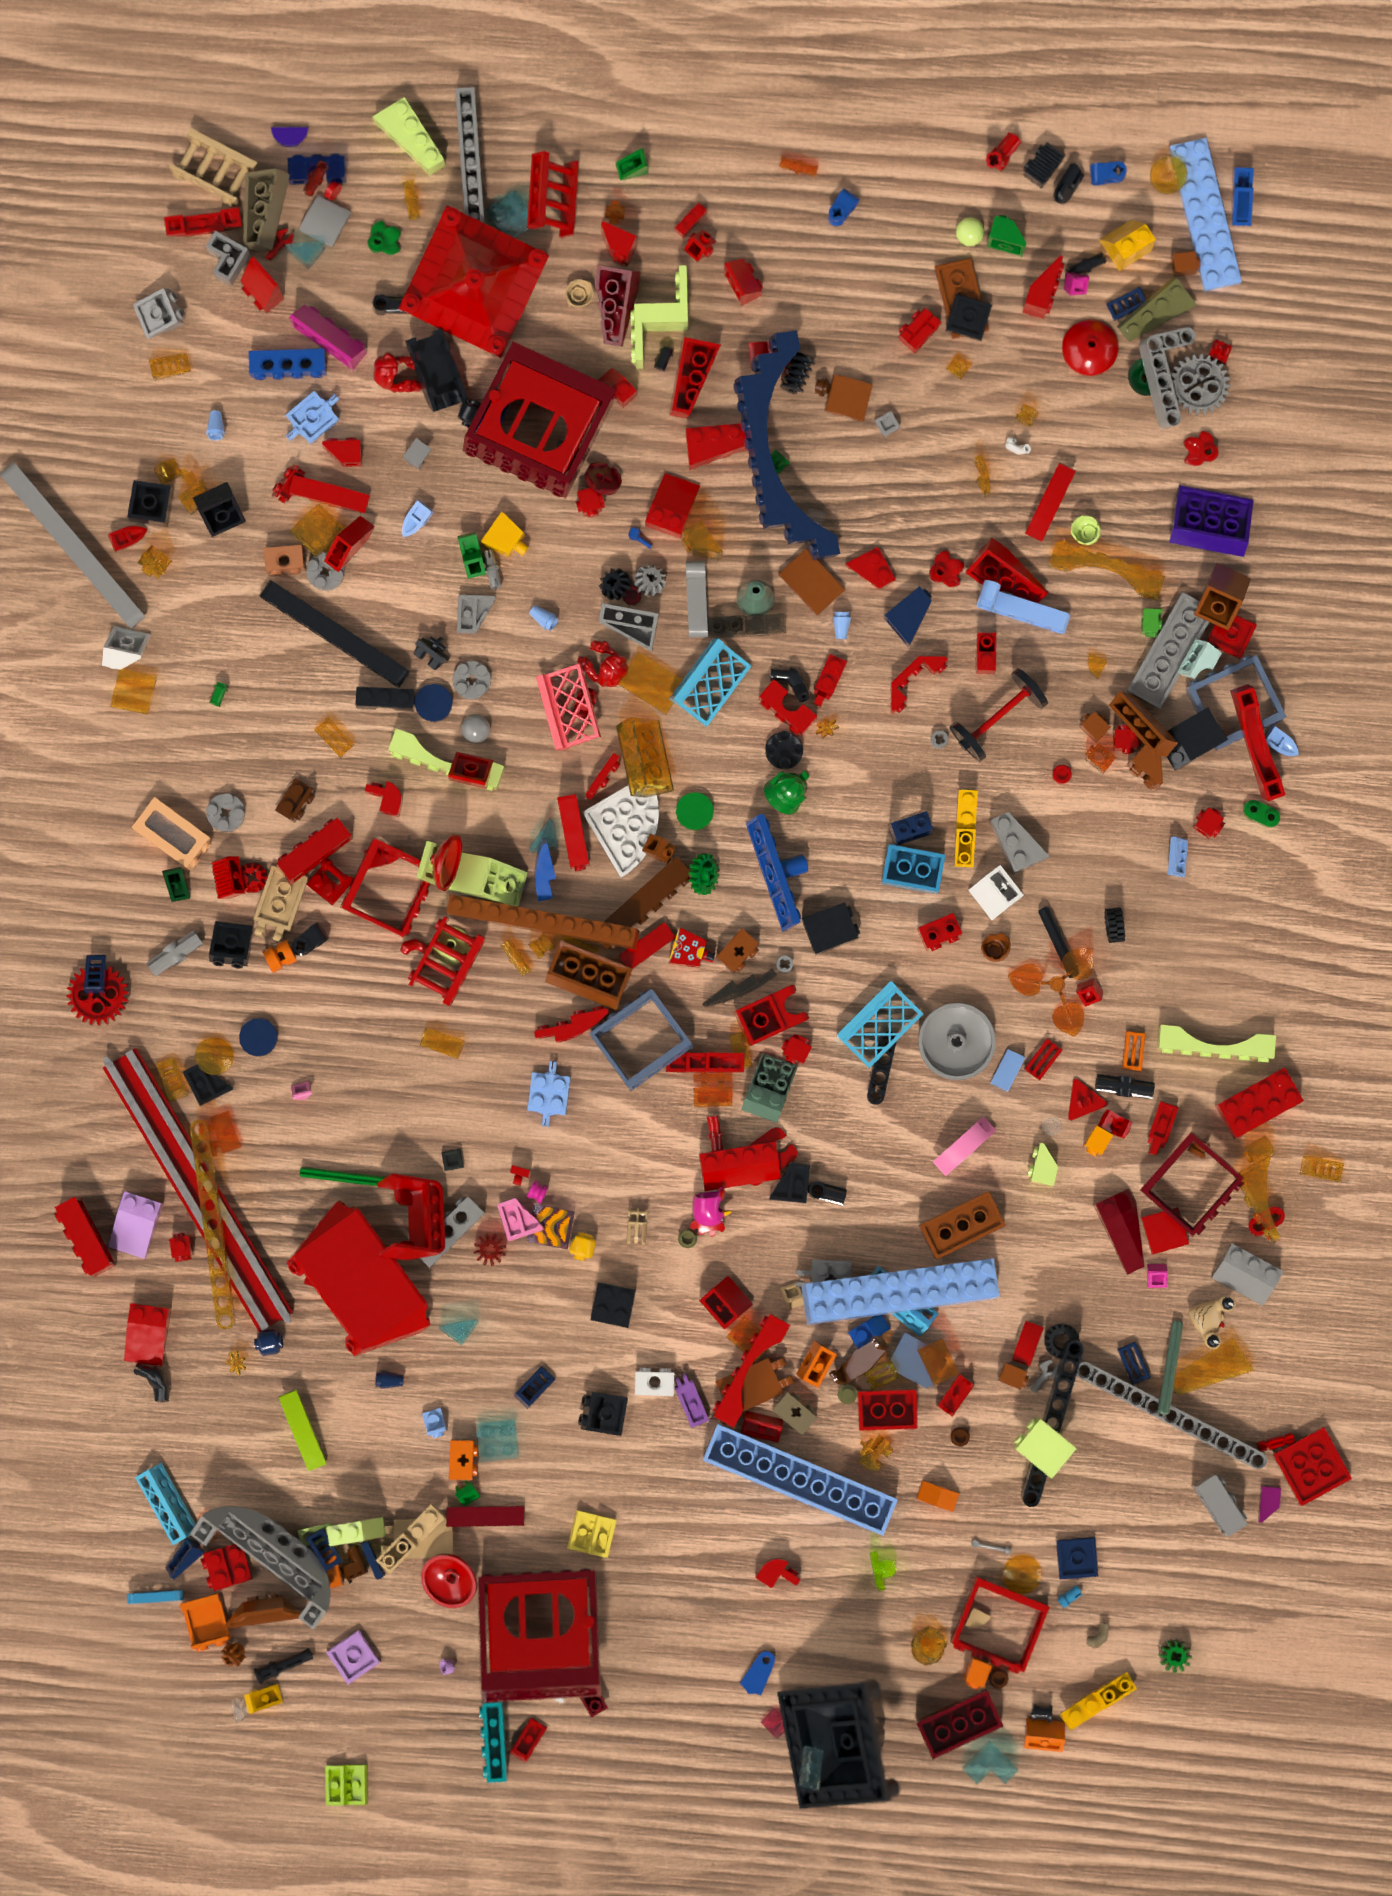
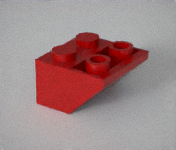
(726, 1302)

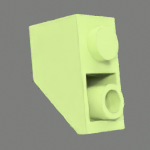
(1044, 1166)

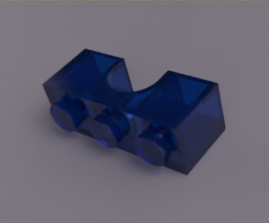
(300, 168)

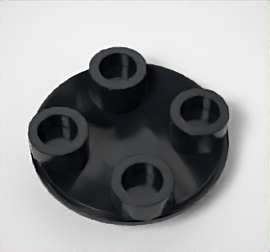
(784, 750)

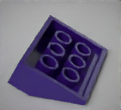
(1211, 521)

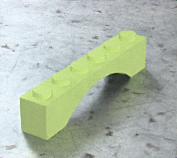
(407, 746)
(1176, 1039)

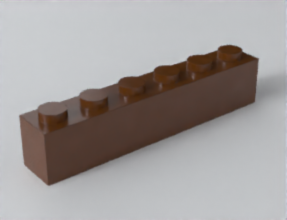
(650, 896)

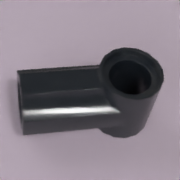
(391, 307)
(829, 1193)

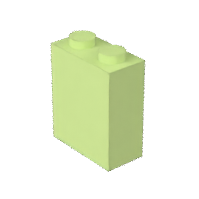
(1044, 1447)
(356, 1531)

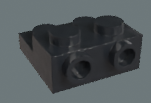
(230, 944)
(603, 1413)

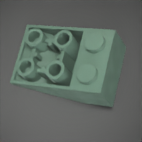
(769, 1087)

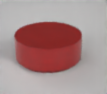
(333, 190)
(1061, 774)

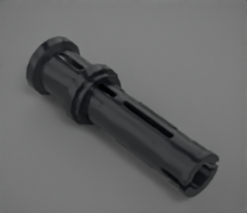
(274, 1668)

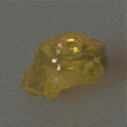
(928, 1646)

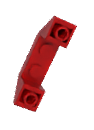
(932, 663)

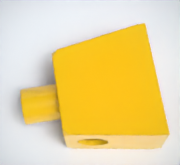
(505, 537)

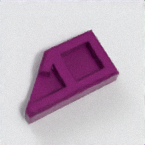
(1269, 1502)

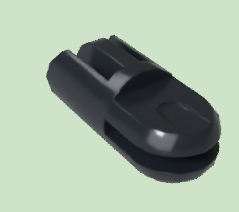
(1068, 184)

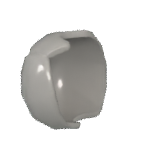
(475, 728)

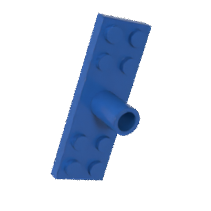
(776, 871)

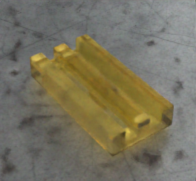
(323, 726)
(871, 1379)

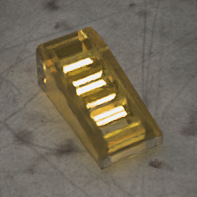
(168, 359)
(178, 1094)
(1306, 1166)

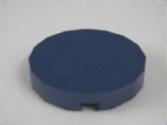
(433, 703)
(258, 1037)

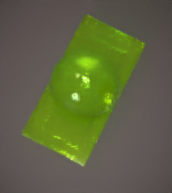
(882, 1569)

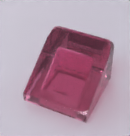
(774, 1723)

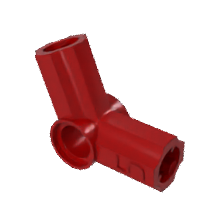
(1000, 155)

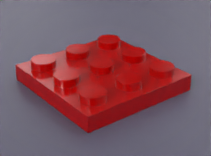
(1312, 1466)

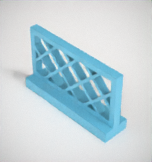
(698, 670)
(868, 1012)

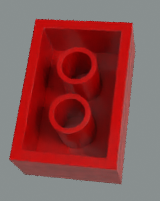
(887, 1410)

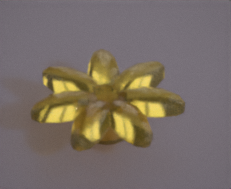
(827, 728)
(236, 1362)

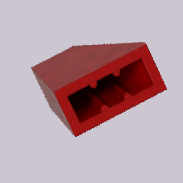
(348, 543)

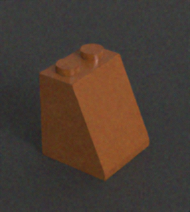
(1222, 596)

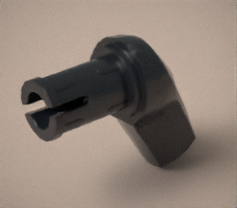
(795, 681)
(156, 1379)

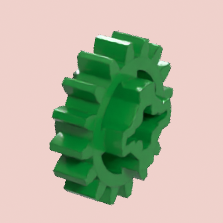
(703, 873)

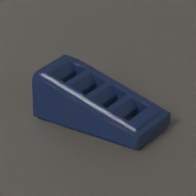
(1124, 298)
(102, 985)
(522, 1399)
(316, 1536)
(184, 1557)

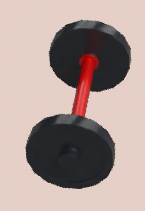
(1028, 688)

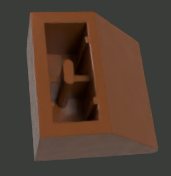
(1148, 767)

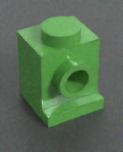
(1151, 622)

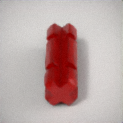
(1275, 1442)

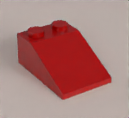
(260, 287)
(672, 506)
(146, 1334)

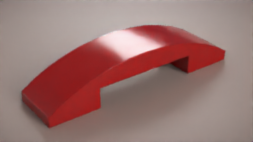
(202, 224)

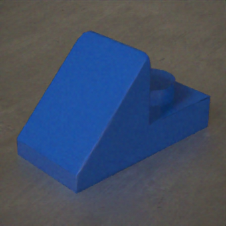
(873, 1327)

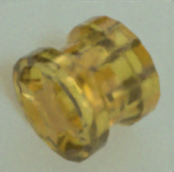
(1026, 415)

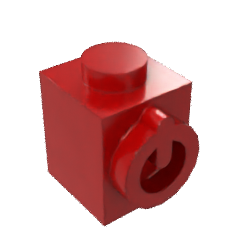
(589, 502)
(1125, 740)
(1209, 822)
(796, 1049)
(181, 1247)

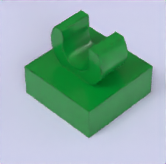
(779, 462)
(467, 1494)

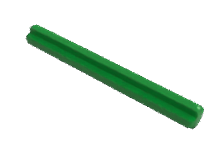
(340, 1176)

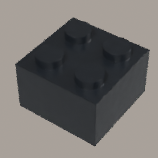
(150, 503)
(219, 509)
(613, 1305)

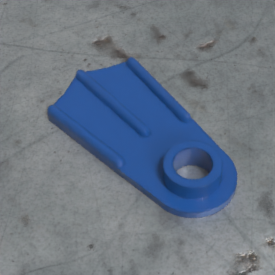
(758, 1674)

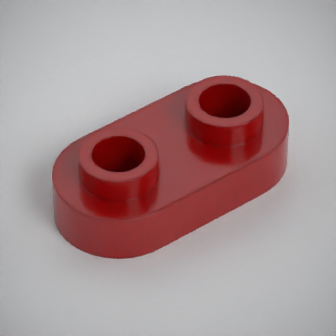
(1273, 1210)

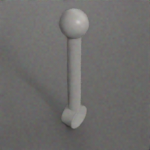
(1007, 1550)

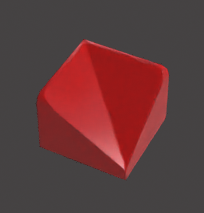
(1089, 992)

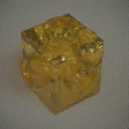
(154, 562)

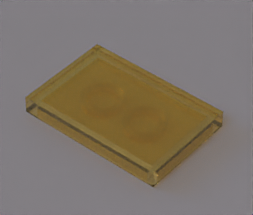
(650, 683)

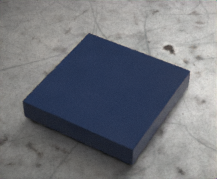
(1077, 1558)

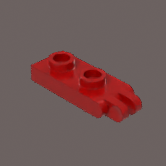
(602, 779)

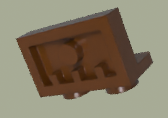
(295, 800)

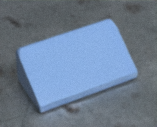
(1007, 1070)

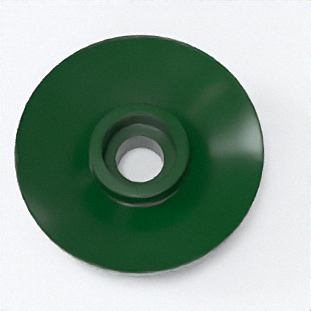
(1135, 381)

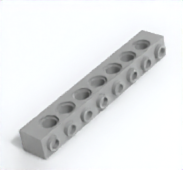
(469, 153)

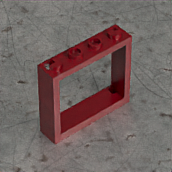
(1212, 1212)

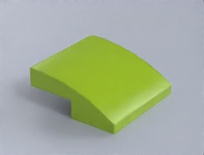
(346, 1784)

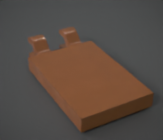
(760, 1383)

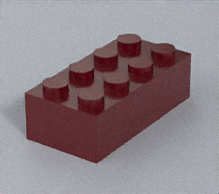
(959, 1723)

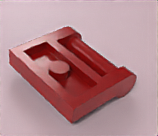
(326, 887)

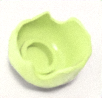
(970, 231)
(1085, 530)

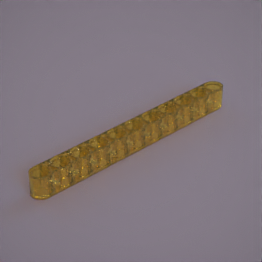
(217, 1233)

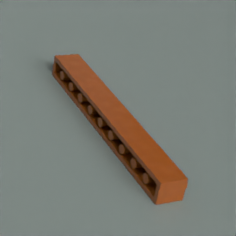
(542, 921)

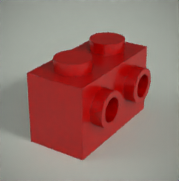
(940, 931)

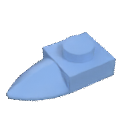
(416, 518)
(1281, 742)

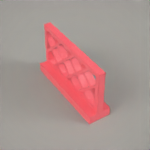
(555, 715)

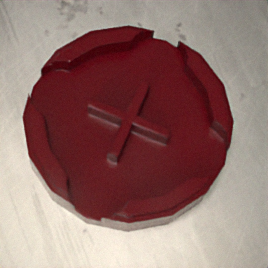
(603, 478)

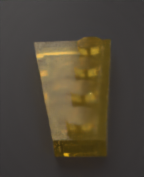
(1212, 1368)

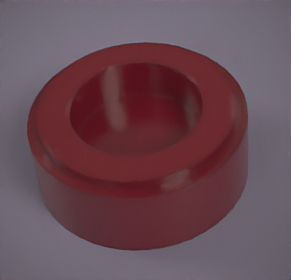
(633, 596)

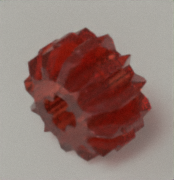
(492, 1256)

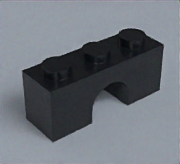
(392, 698)

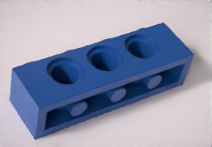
(258, 359)

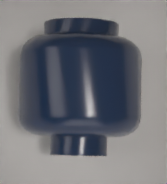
(268, 1342)

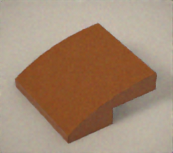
(848, 397)

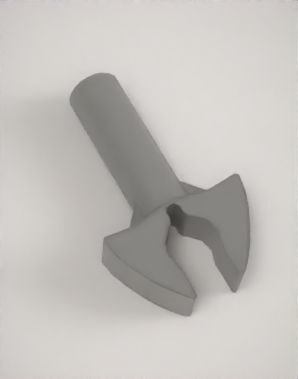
(1044, 1375)

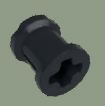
(1041, 1712)

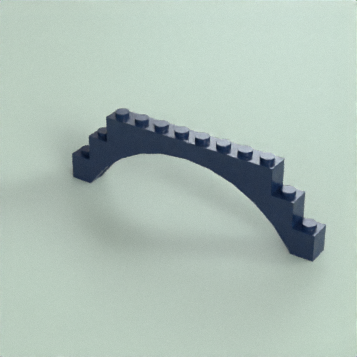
(774, 503)

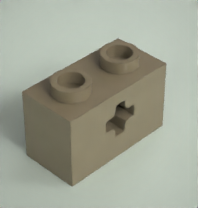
(799, 1423)

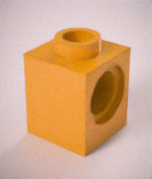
(1097, 1141)

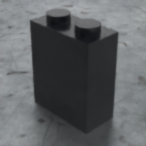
(830, 928)

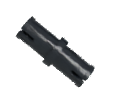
(1087, 264)

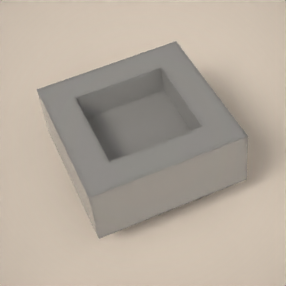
(887, 424)

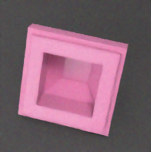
(301, 1091)

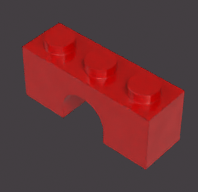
(798, 721)

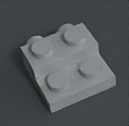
(159, 313)

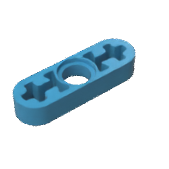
(158, 1596)

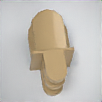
(637, 1213)

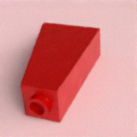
(573, 832)

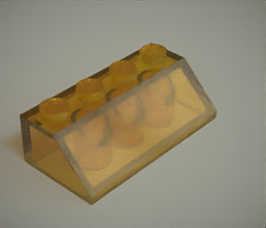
(644, 757)

